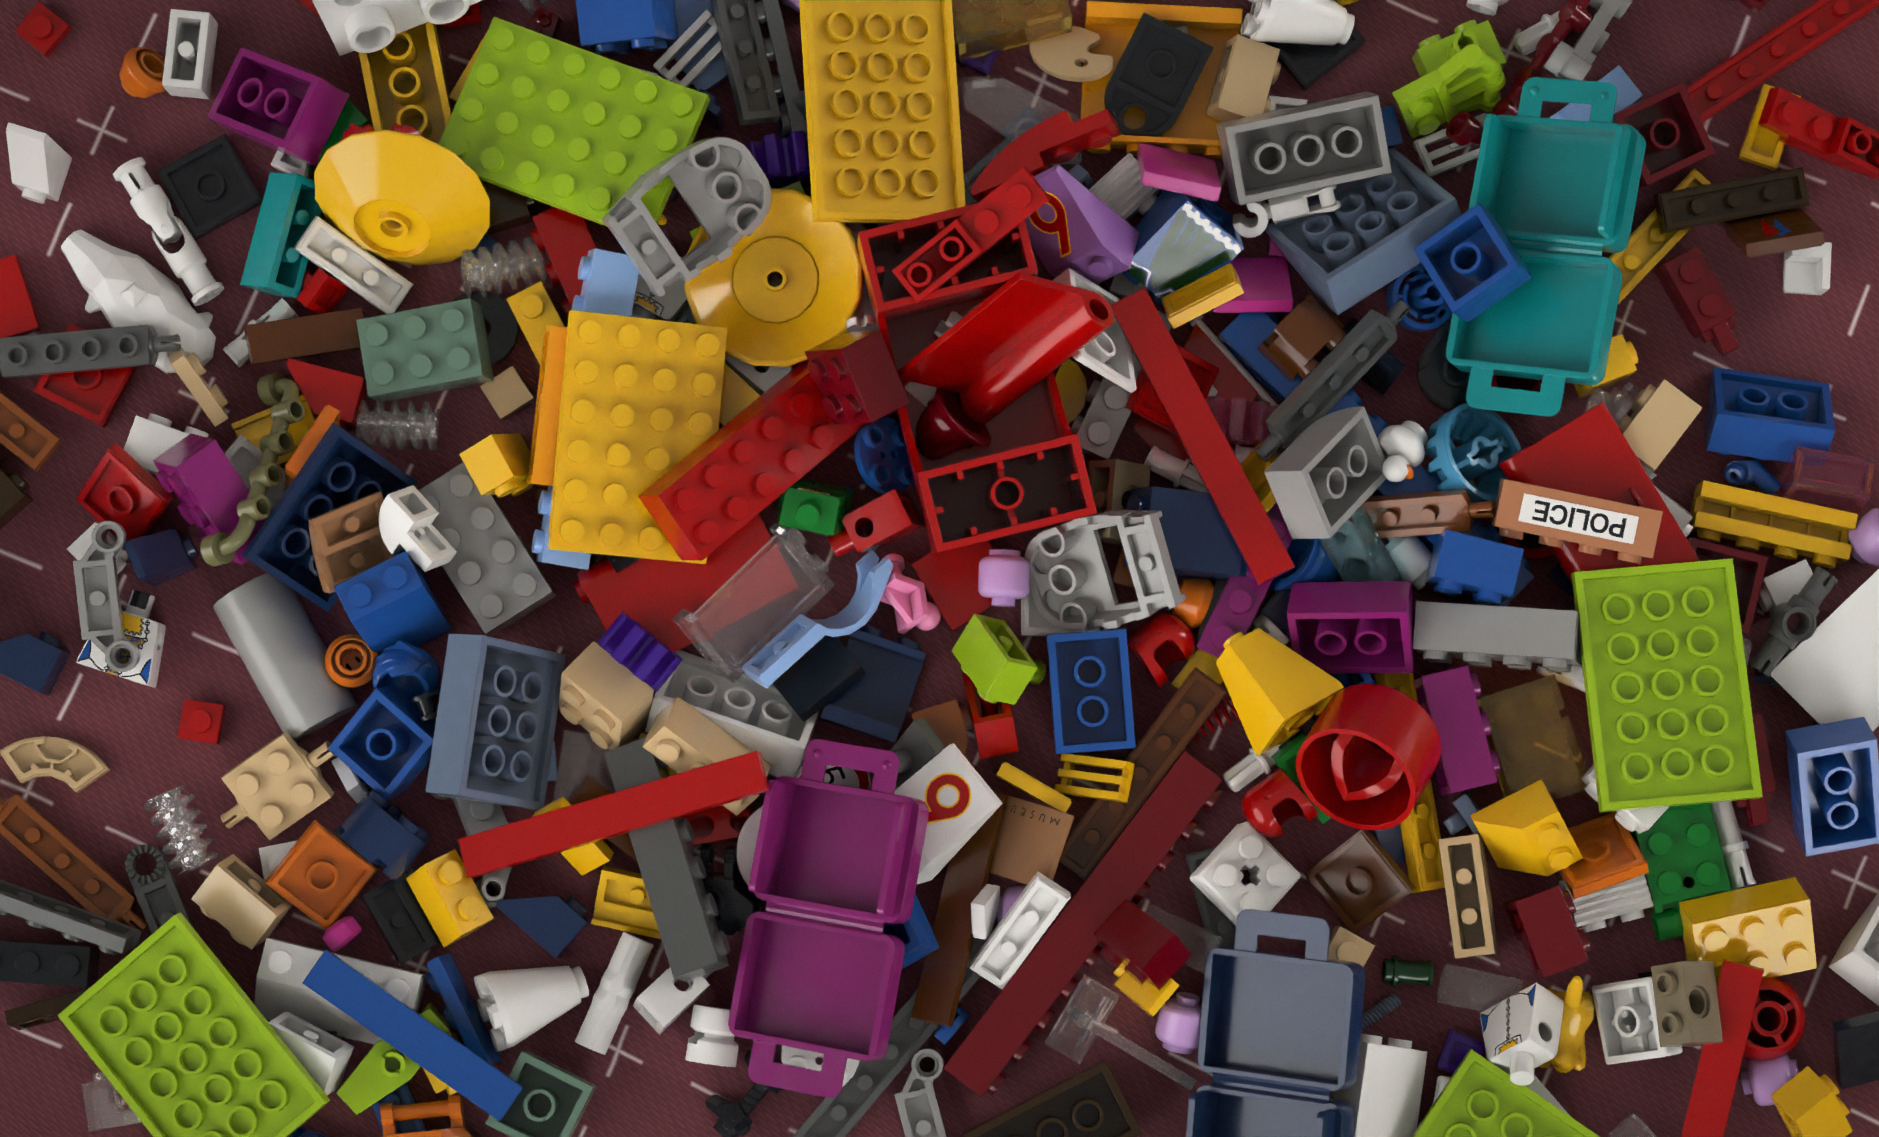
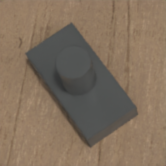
(915, 749)

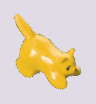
(1576, 1019)

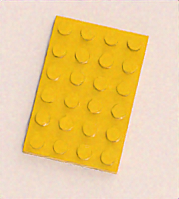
(881, 109)
(629, 412)

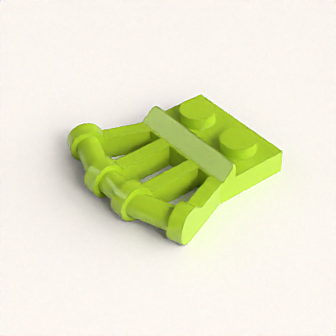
(1461, 84)

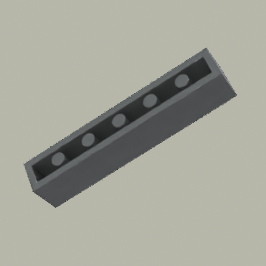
(672, 874)

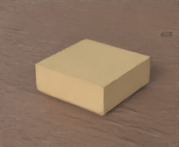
(507, 393)

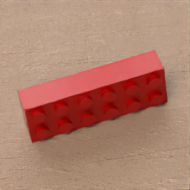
(744, 466)

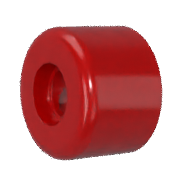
(1357, 780)

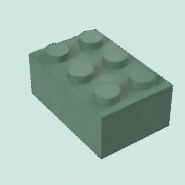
(425, 350)

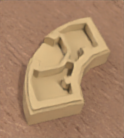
(56, 759)

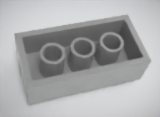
(1304, 148)
(491, 560)
(1497, 634)

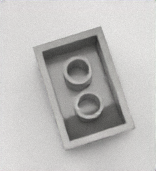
(1327, 473)

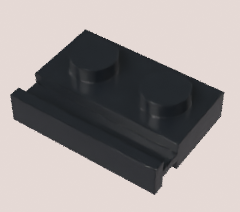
(400, 919)

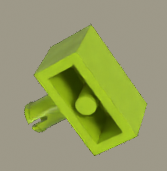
(1436, 51)
(996, 660)

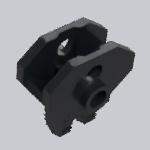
(731, 895)

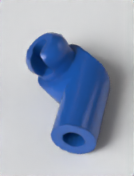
(1750, 473)

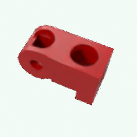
(717, 825)

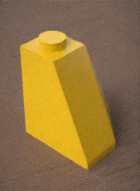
(1272, 687)

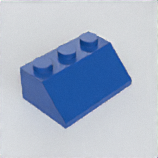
(1766, 415)

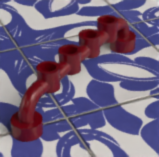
(1572, 16)

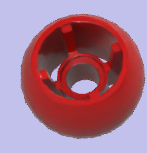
(1787, 1025)

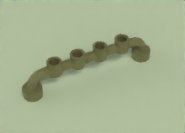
(286, 409)

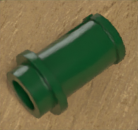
(1406, 971)

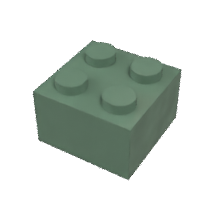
(548, 1103)

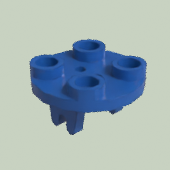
(883, 456)

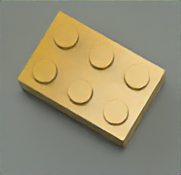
(1752, 926)

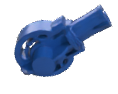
(1420, 298)

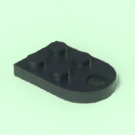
(1155, 75)

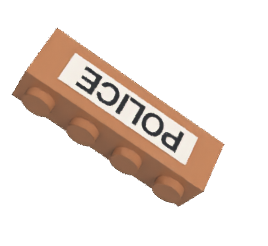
(1577, 519)

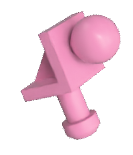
(909, 600)

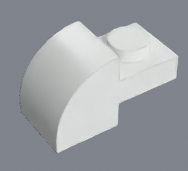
(408, 526)

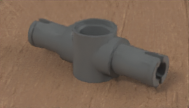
(1806, 607)

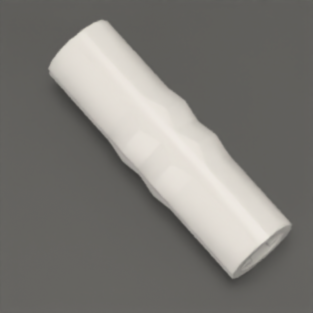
(614, 993)

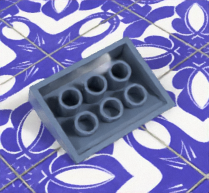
(1371, 235)
(495, 722)

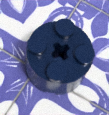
(383, 834)

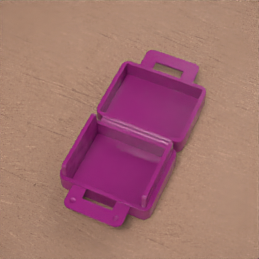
(817, 958)

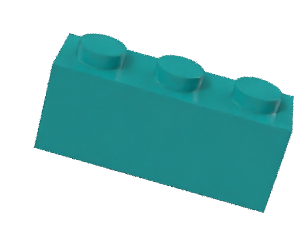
(282, 220)

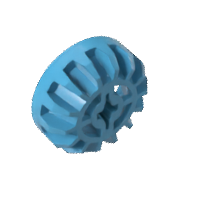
(1484, 442)

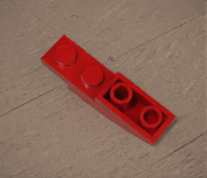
(1820, 133)
(1050, 141)
(971, 235)

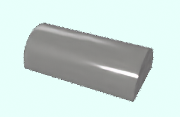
(283, 655)

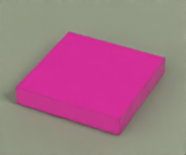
(1178, 172)
(1264, 286)

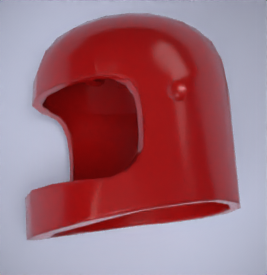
(1161, 643)
(1274, 803)

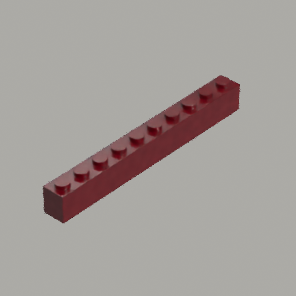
(1071, 937)

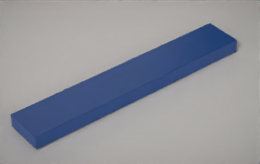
(413, 1035)

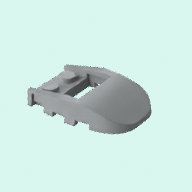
(722, 190)
(1073, 576)

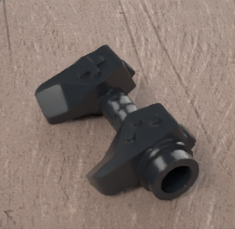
(733, 1116)

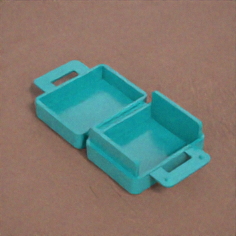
(1562, 201)

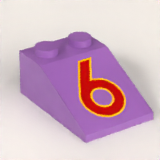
(1079, 230)

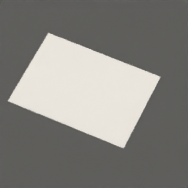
(1838, 666)

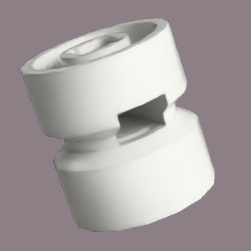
(712, 1038)

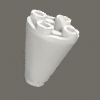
(1298, 22)
(527, 1000)

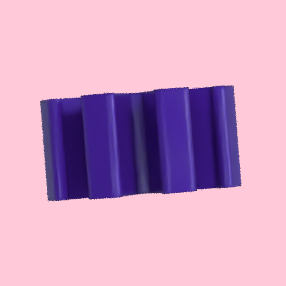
(783, 159)
(639, 651)

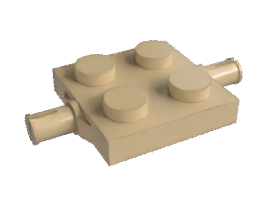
(277, 785)

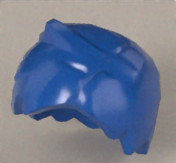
(407, 669)

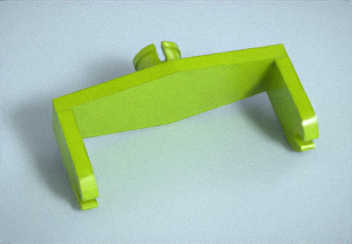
(383, 1070)

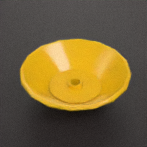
(402, 197)
(808, 307)

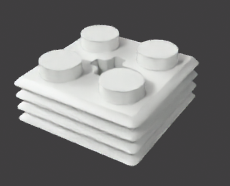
(1242, 850)
(1629, 1021)

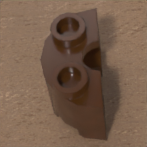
(1302, 337)

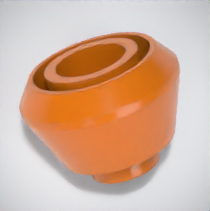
(142, 72)
(1197, 602)
(343, 652)

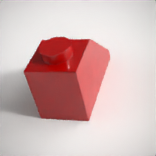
(331, 387)
(991, 723)

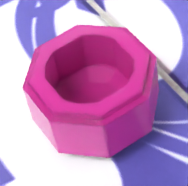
(342, 933)

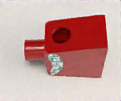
(892, 519)

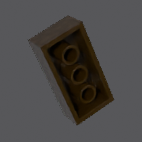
(1076, 1107)

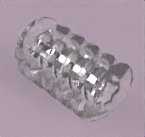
(501, 266)
(398, 425)
(180, 830)

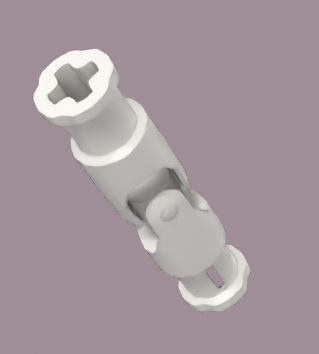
(155, 209)

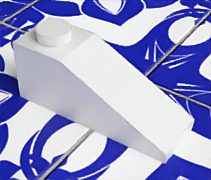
(36, 163)

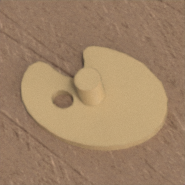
(1063, 56)

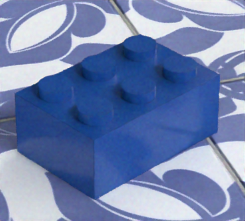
(1090, 691)
(1834, 785)

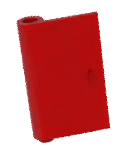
(1010, 343)
(1597, 461)
(659, 589)

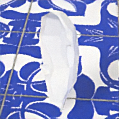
(137, 294)

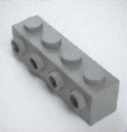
(1106, 415)

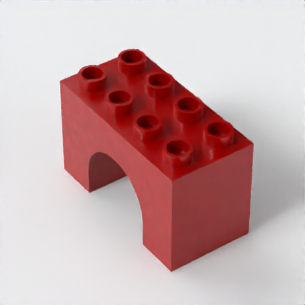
(1034, 461)

